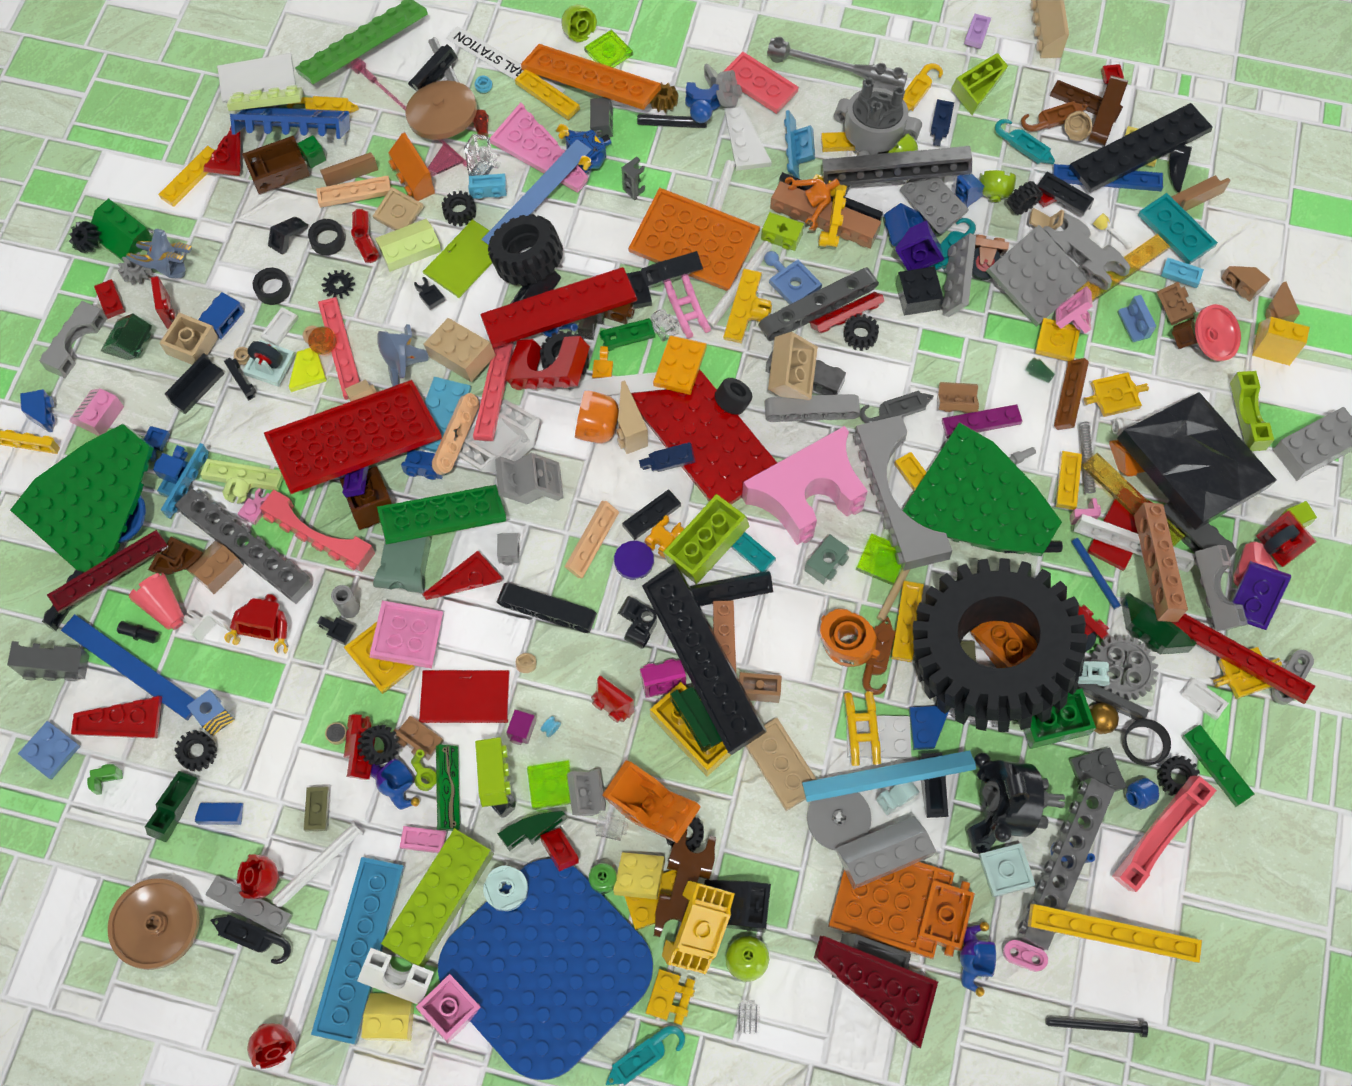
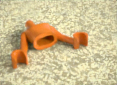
(817, 195)

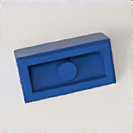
(219, 814)

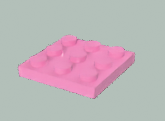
(406, 634)

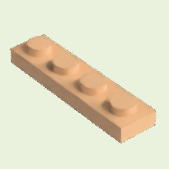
(353, 191)
(591, 539)

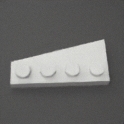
(745, 143)

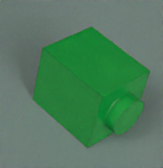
(311, 151)

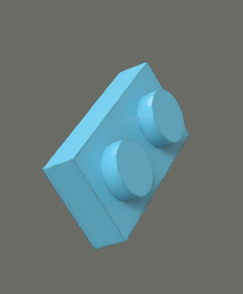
(1182, 272)

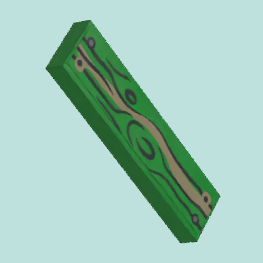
(447, 787)

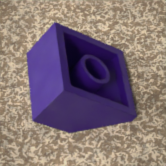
(919, 247)

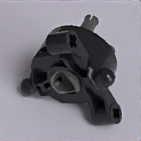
(1011, 802)

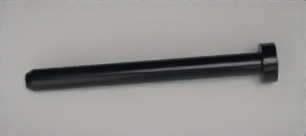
(1141, 1028)

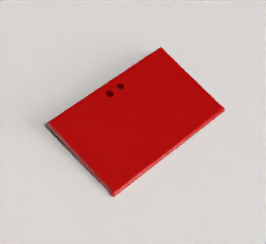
(457, 698)

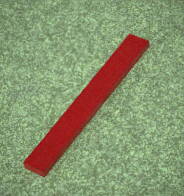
(1246, 659)

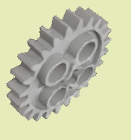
(1142, 672)

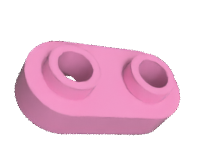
(1024, 955)

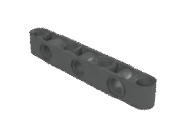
(830, 297)

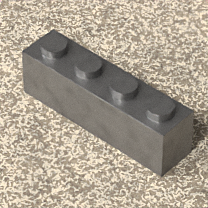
(827, 379)

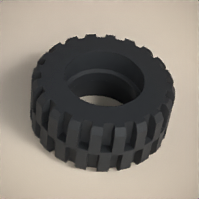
(518, 235)

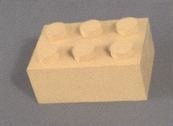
(459, 349)

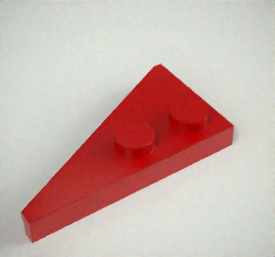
(226, 156)
(470, 574)

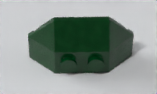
(1157, 635)

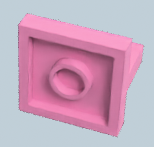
(1076, 311)

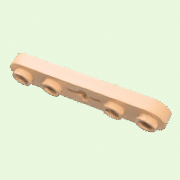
(451, 445)

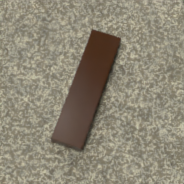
(1069, 93)

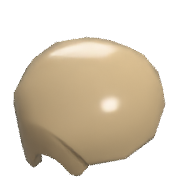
(1078, 125)

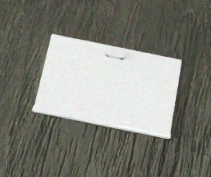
(256, 75)

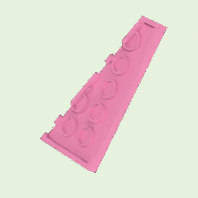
(532, 144)

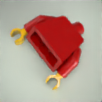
(259, 620)

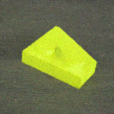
(306, 370)

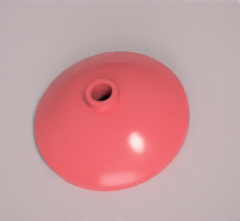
(1217, 332)

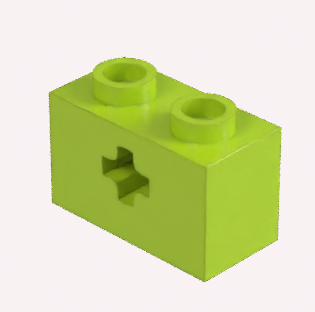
(782, 231)

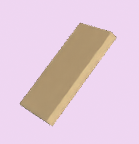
(781, 764)

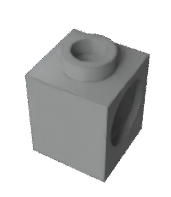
(508, 548)

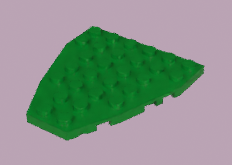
(88, 497)
(982, 498)

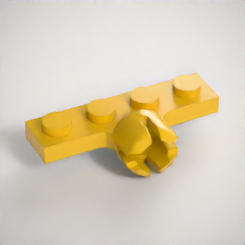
(746, 306)

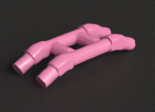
(690, 298)

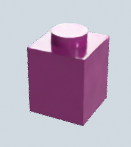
(521, 727)

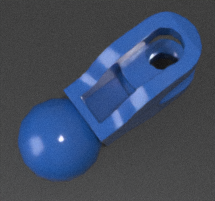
(701, 101)

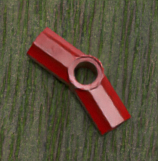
(360, 228)

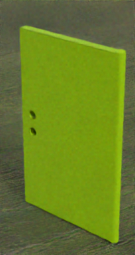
(464, 263)

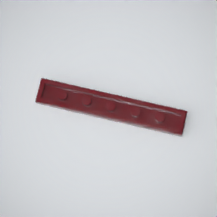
(107, 571)

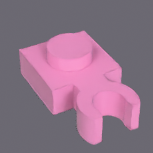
(251, 509)

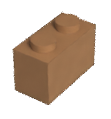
(761, 686)

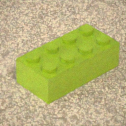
(706, 538)

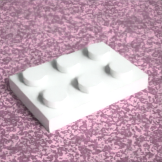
(893, 737)

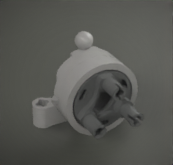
(876, 118)

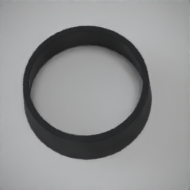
(1159, 729)

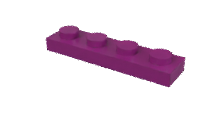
(984, 420)

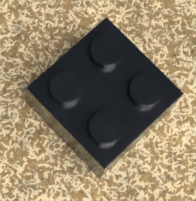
(919, 290)

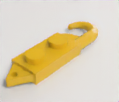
(920, 86)
(327, 103)

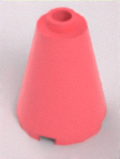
(158, 601)

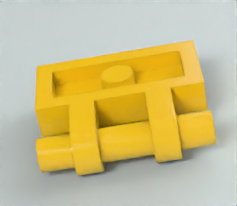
(663, 996)

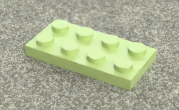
(262, 99)

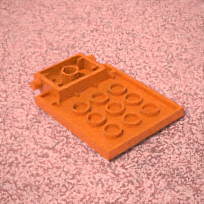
(907, 910)

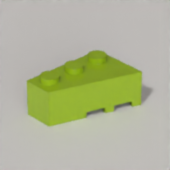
(978, 82)
(492, 772)

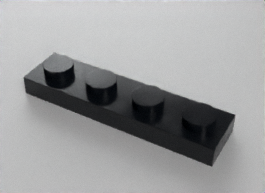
(733, 588)

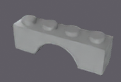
(83, 321)
(1212, 565)

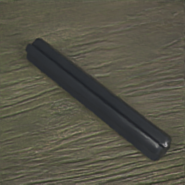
(668, 120)

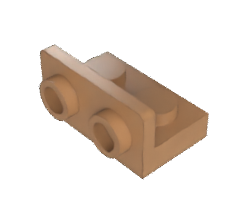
(1175, 303)
(418, 737)

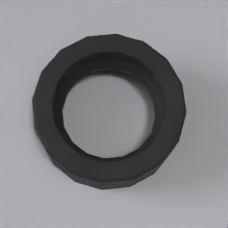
(324, 225)
(268, 274)

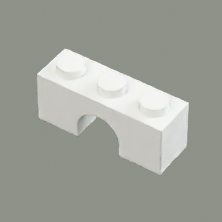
(381, 975)

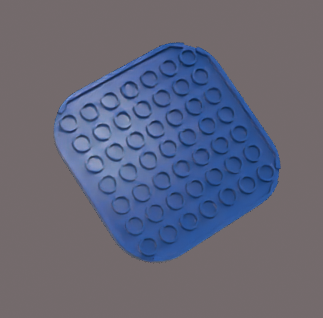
(548, 971)

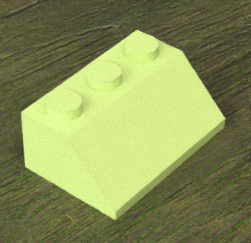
(408, 244)

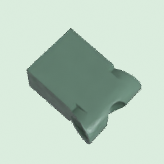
(404, 565)

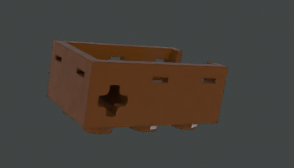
(276, 164)

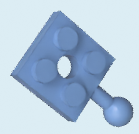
(794, 272)

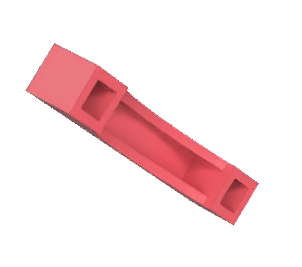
(353, 551)
(1140, 861)

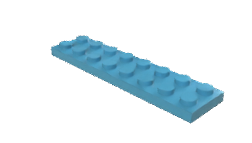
(362, 928)

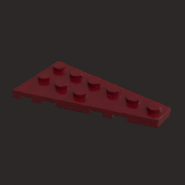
(890, 990)

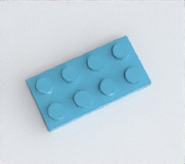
(441, 403)

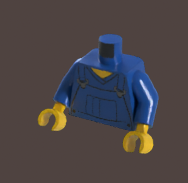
(596, 156)

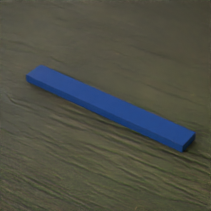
(128, 666)

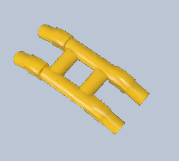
(855, 738)

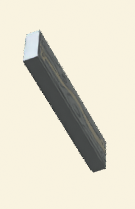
(1119, 703)

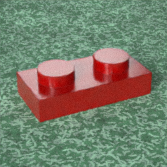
(109, 299)
(559, 849)

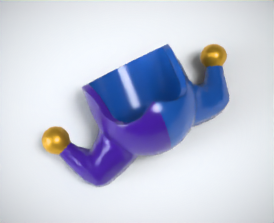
(393, 781)
(977, 958)

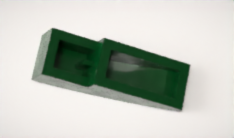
(171, 806)
(530, 828)

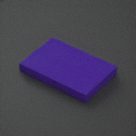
(1261, 593)

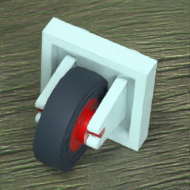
(268, 362)

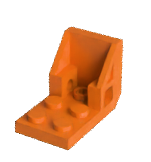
(650, 803)

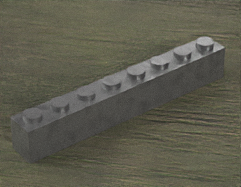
(898, 166)

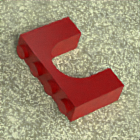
(563, 373)

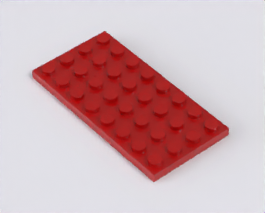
(351, 436)
(721, 441)

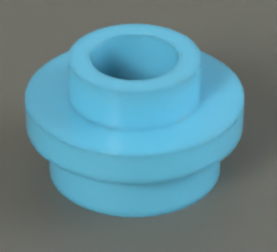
(483, 84)

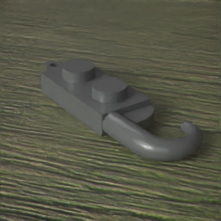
(902, 405)

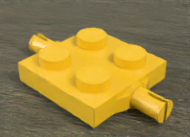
(1116, 394)
(1239, 681)

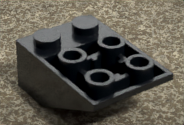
(749, 903)

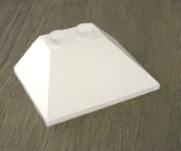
(512, 439)

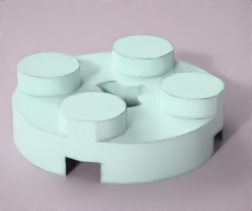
(494, 882)

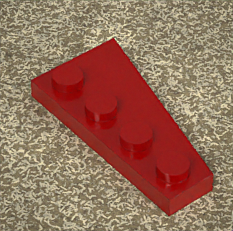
(128, 720)

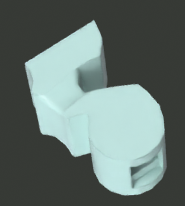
(897, 797)

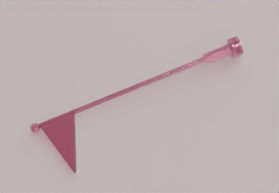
(446, 156)

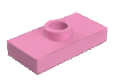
(422, 839)

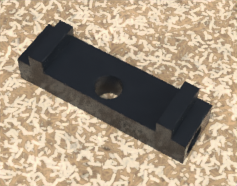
(233, 366)

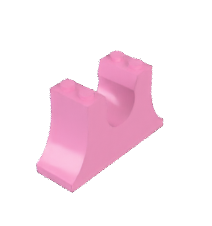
(811, 471)

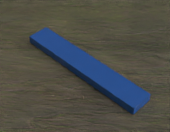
(1135, 180)

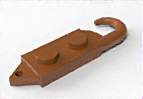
(1053, 116)
(878, 666)

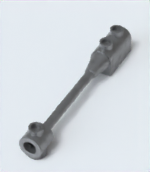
(882, 76)

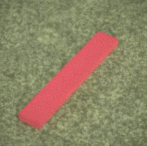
(342, 352)
(493, 393)

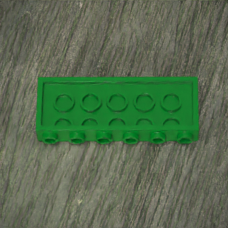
(441, 514)

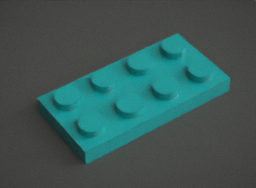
(1177, 228)

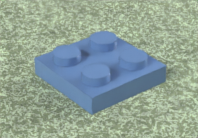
(49, 750)

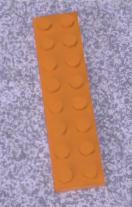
(591, 76)

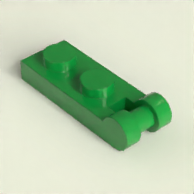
(627, 333)

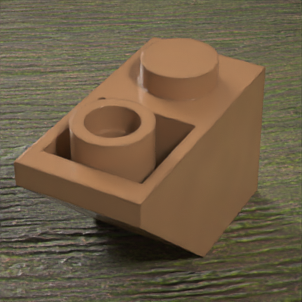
(1246, 280)

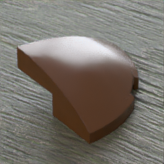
(175, 558)

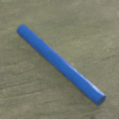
(1096, 573)

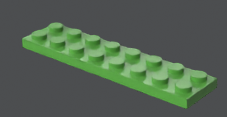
(361, 41)

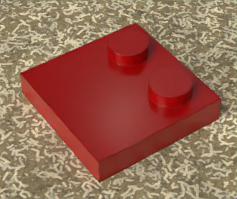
(162, 302)

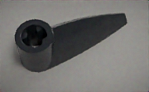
(1178, 165)

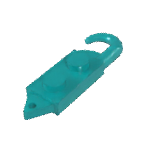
(1025, 143)
(951, 239)
(643, 1056)

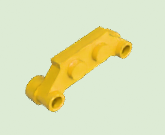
(829, 238)

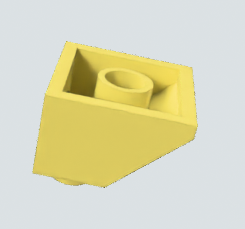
(387, 1018)

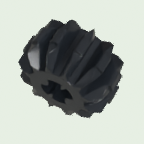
(85, 237)

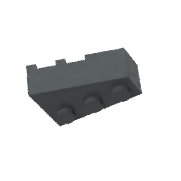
(47, 662)

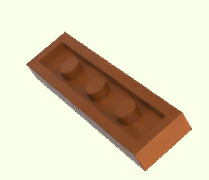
(1071, 394)

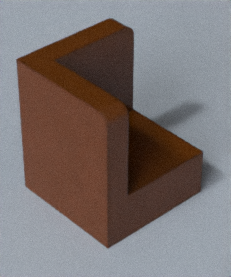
(1184, 334)

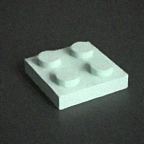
(1007, 870)

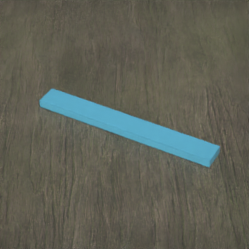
(888, 776)

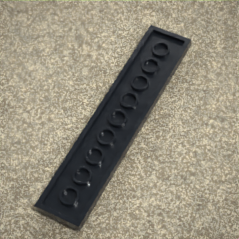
(704, 660)

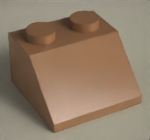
(215, 567)

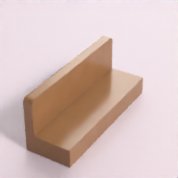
(349, 169)
(1201, 192)

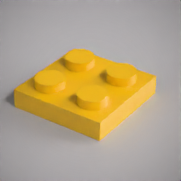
(1057, 342)

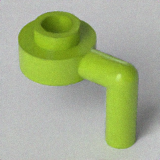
(422, 773)

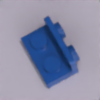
(420, 464)

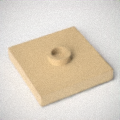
(397, 210)

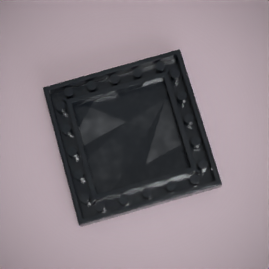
(1196, 460)

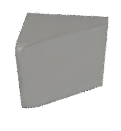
(710, 75)

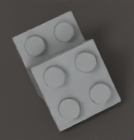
(528, 478)

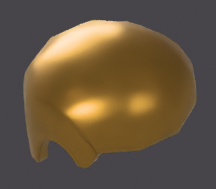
(1104, 717)

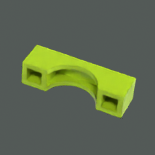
(1245, 392)

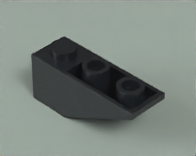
(671, 269)

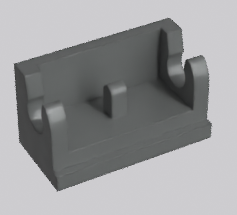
(601, 116)
(631, 178)

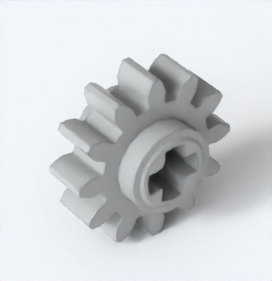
(133, 272)

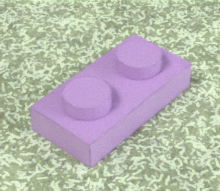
(977, 30)

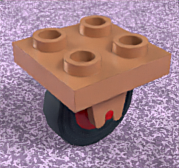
(986, 254)

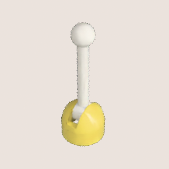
(1103, 222)

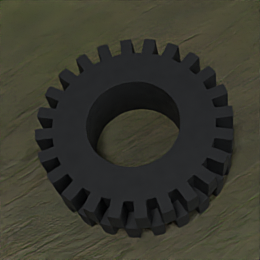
(999, 692)

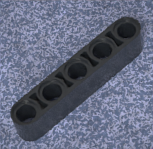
(546, 607)

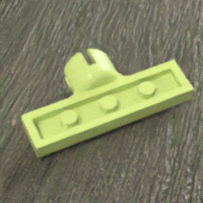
(240, 478)

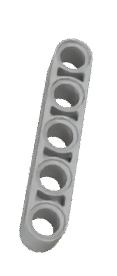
(818, 408)

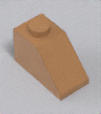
(1283, 305)

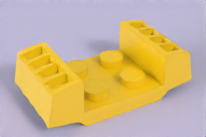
(700, 928)

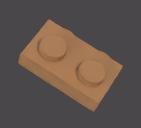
(958, 397)

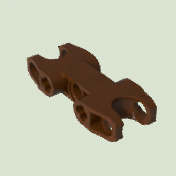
(689, 868)

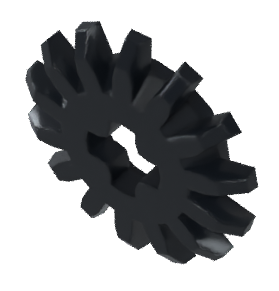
(334, 279)

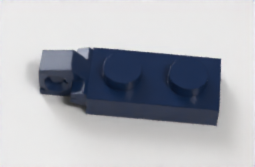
(941, 120)
(669, 458)

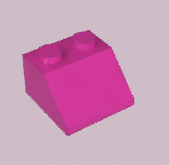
(662, 678)

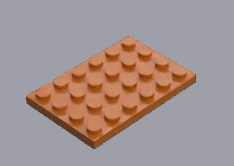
(683, 226)

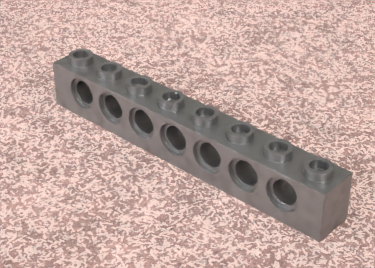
(194, 501)
(1076, 857)

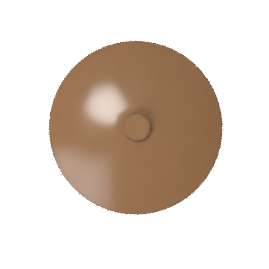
(441, 110)
(153, 924)

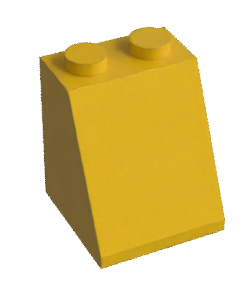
(1279, 340)

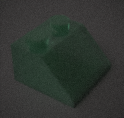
(127, 337)

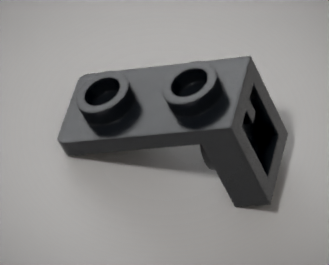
(281, 232)

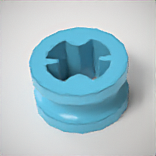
(550, 726)

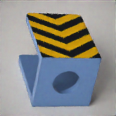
(216, 718)

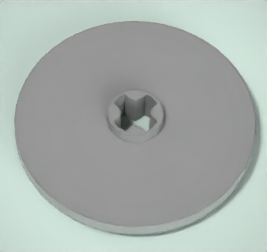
(826, 828)

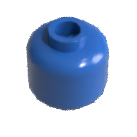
(1142, 793)

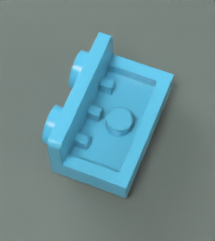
(487, 186)

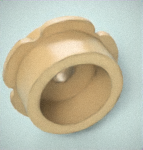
(239, 352)

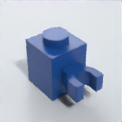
(171, 467)

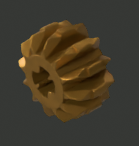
(665, 99)

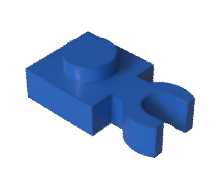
(157, 439)

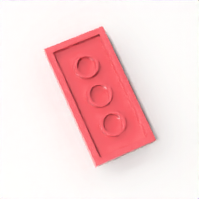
(762, 82)

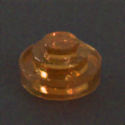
(322, 340)

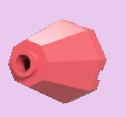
(1252, 552)

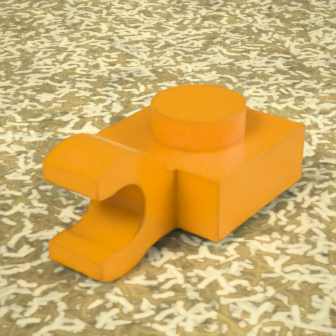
(602, 368)

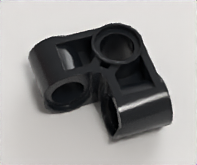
(639, 631)

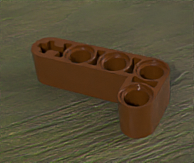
(1108, 110)

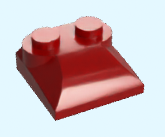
(612, 700)

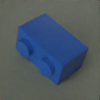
(222, 314)

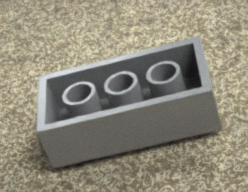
(1316, 444)

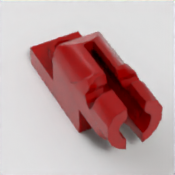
(356, 766)

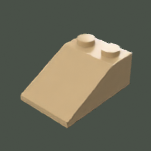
(631, 427)

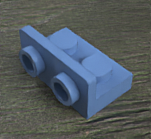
(1137, 319)

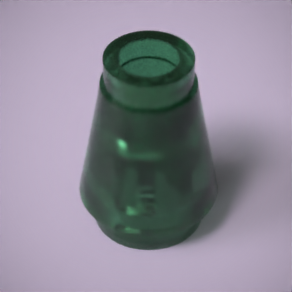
(1040, 370)

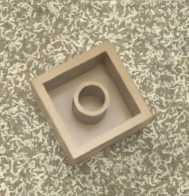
(188, 339)

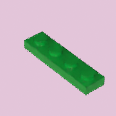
(1217, 765)

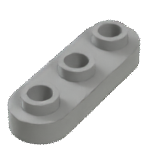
(1296, 668)

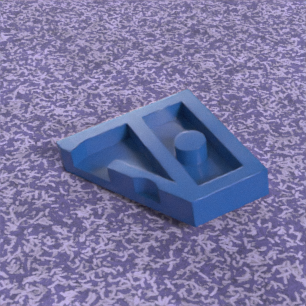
(926, 726)

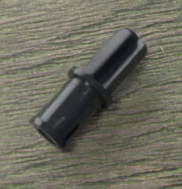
(137, 632)

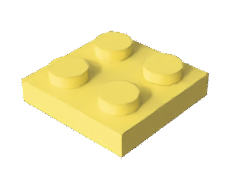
(639, 875)

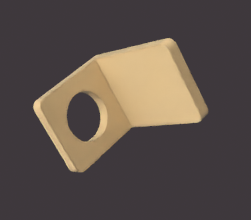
(1039, 218)

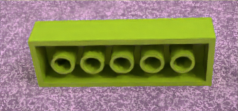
(437, 899)

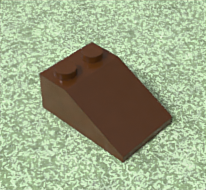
(365, 505)

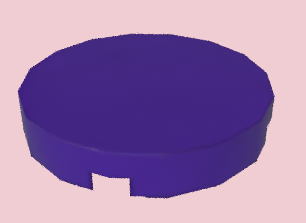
(634, 560)

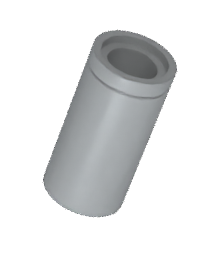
(345, 601)

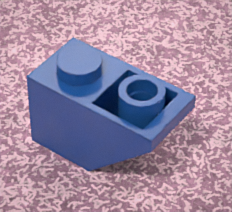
(968, 189)
(38, 408)

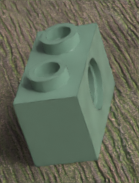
(832, 549)

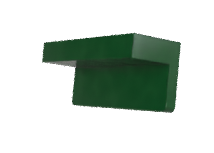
(696, 718)

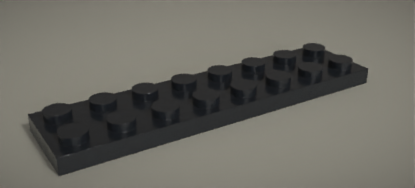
(1140, 147)

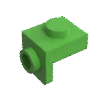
(106, 773)

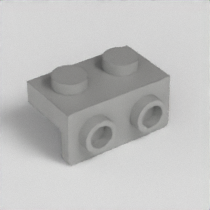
(586, 792)

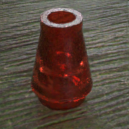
(481, 122)

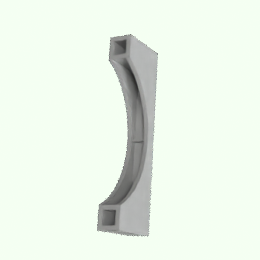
(914, 543)

